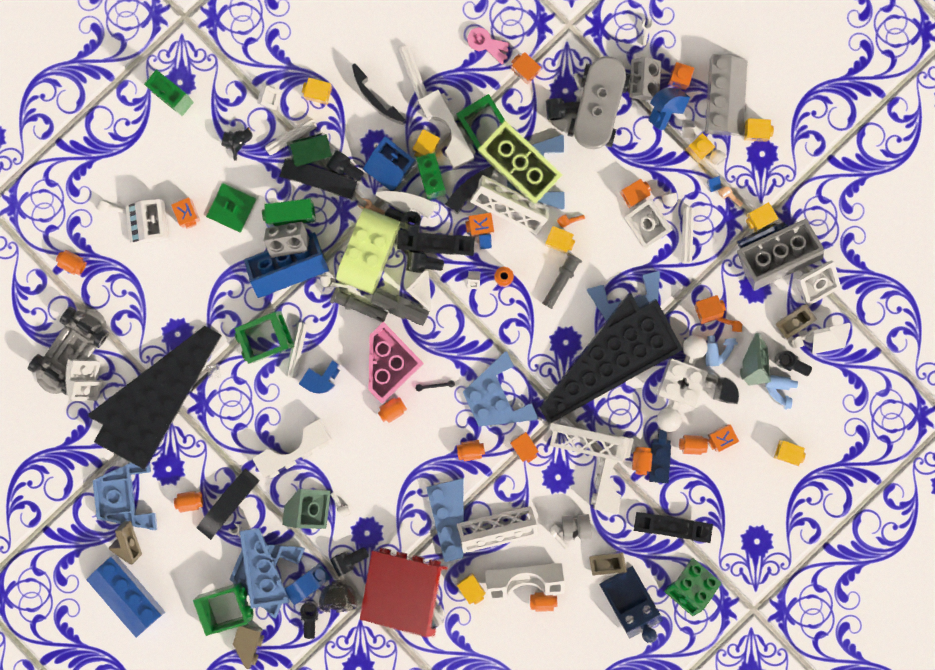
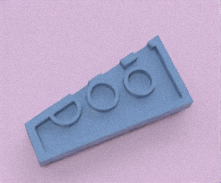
(447, 510)
(261, 573)

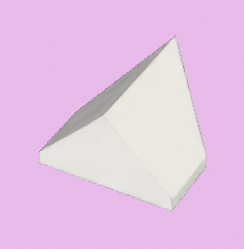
(421, 290)
(830, 338)

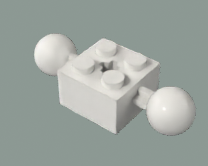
(694, 348)

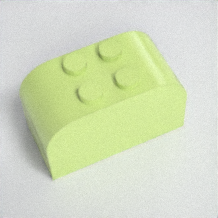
(519, 162)
(368, 251)

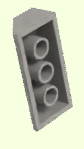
(726, 95)
(780, 254)

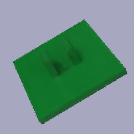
(231, 207)

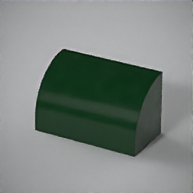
(309, 149)

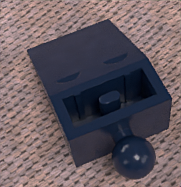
(632, 601)

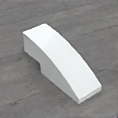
(407, 202)

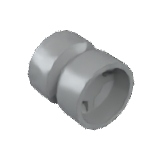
(576, 527)

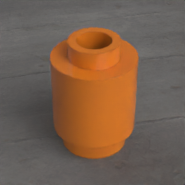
(71, 262)
(500, 282)
(392, 410)
(693, 444)
(470, 450)
(642, 460)
(188, 501)
(542, 602)

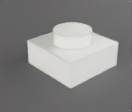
(268, 97)

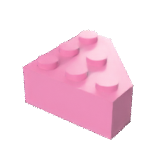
(389, 363)

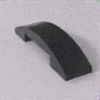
(391, 114)
(319, 179)
(436, 243)
(227, 504)
(673, 527)

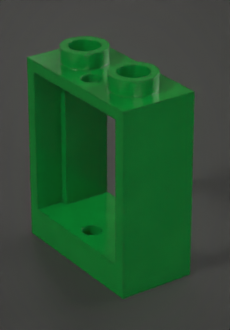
(169, 93)
(472, 110)
(431, 176)
(289, 212)
(281, 331)
(207, 617)

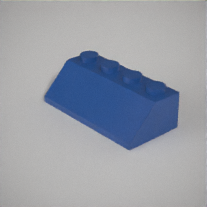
(280, 272)
(125, 595)

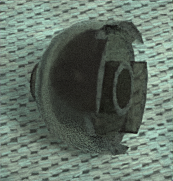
(338, 597)

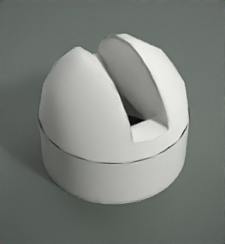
(717, 157)
(669, 199)
(711, 384)

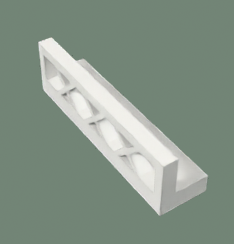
(499, 193)
(588, 435)
(498, 533)

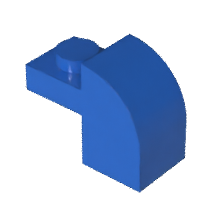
(665, 103)
(320, 384)
(307, 584)

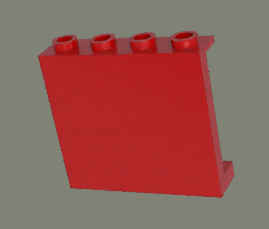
(401, 592)

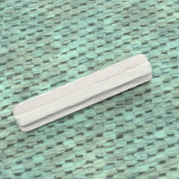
(413, 71)
(292, 135)
(687, 235)
(295, 353)

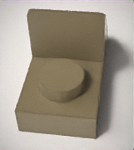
(796, 321)
(126, 544)
(608, 563)

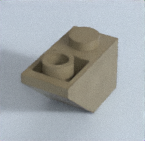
(246, 644)

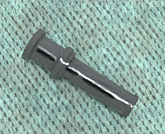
(566, 272)
(353, 303)

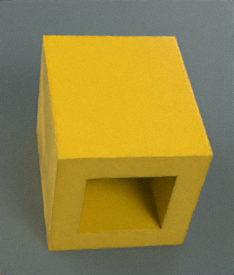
(317, 91)
(758, 130)
(425, 144)
(700, 147)
(761, 217)
(560, 240)
(790, 453)
(471, 589)

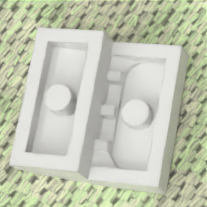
(82, 380)

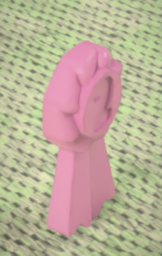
(480, 39)

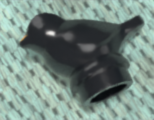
(236, 140)

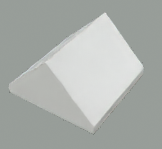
(648, 223)
(818, 282)

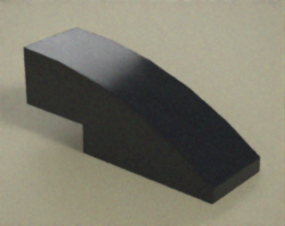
(466, 191)

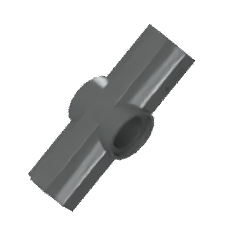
(400, 307)

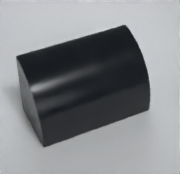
(726, 391)

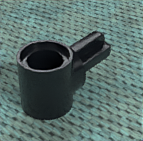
(557, 108)
(341, 164)
(405, 219)
(419, 262)
(794, 363)
(345, 562)
(309, 620)

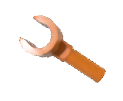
(563, 221)
(736, 325)

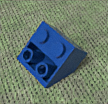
(389, 164)

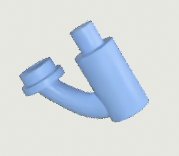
(712, 355)
(782, 383)

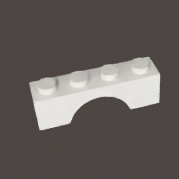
(435, 108)
(270, 461)
(606, 498)
(504, 581)

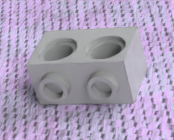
(644, 78)
(286, 239)

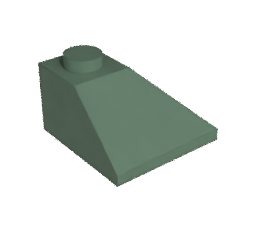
(756, 362)
(307, 509)

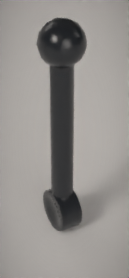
(419, 387)

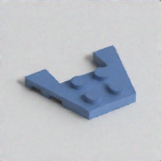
(552, 145)
(651, 285)
(489, 400)
(116, 499)
(289, 553)

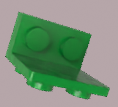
(693, 588)

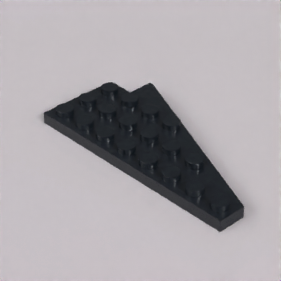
(622, 348)
(146, 407)

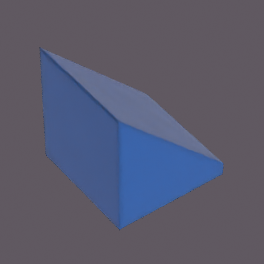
(714, 184)
(485, 241)

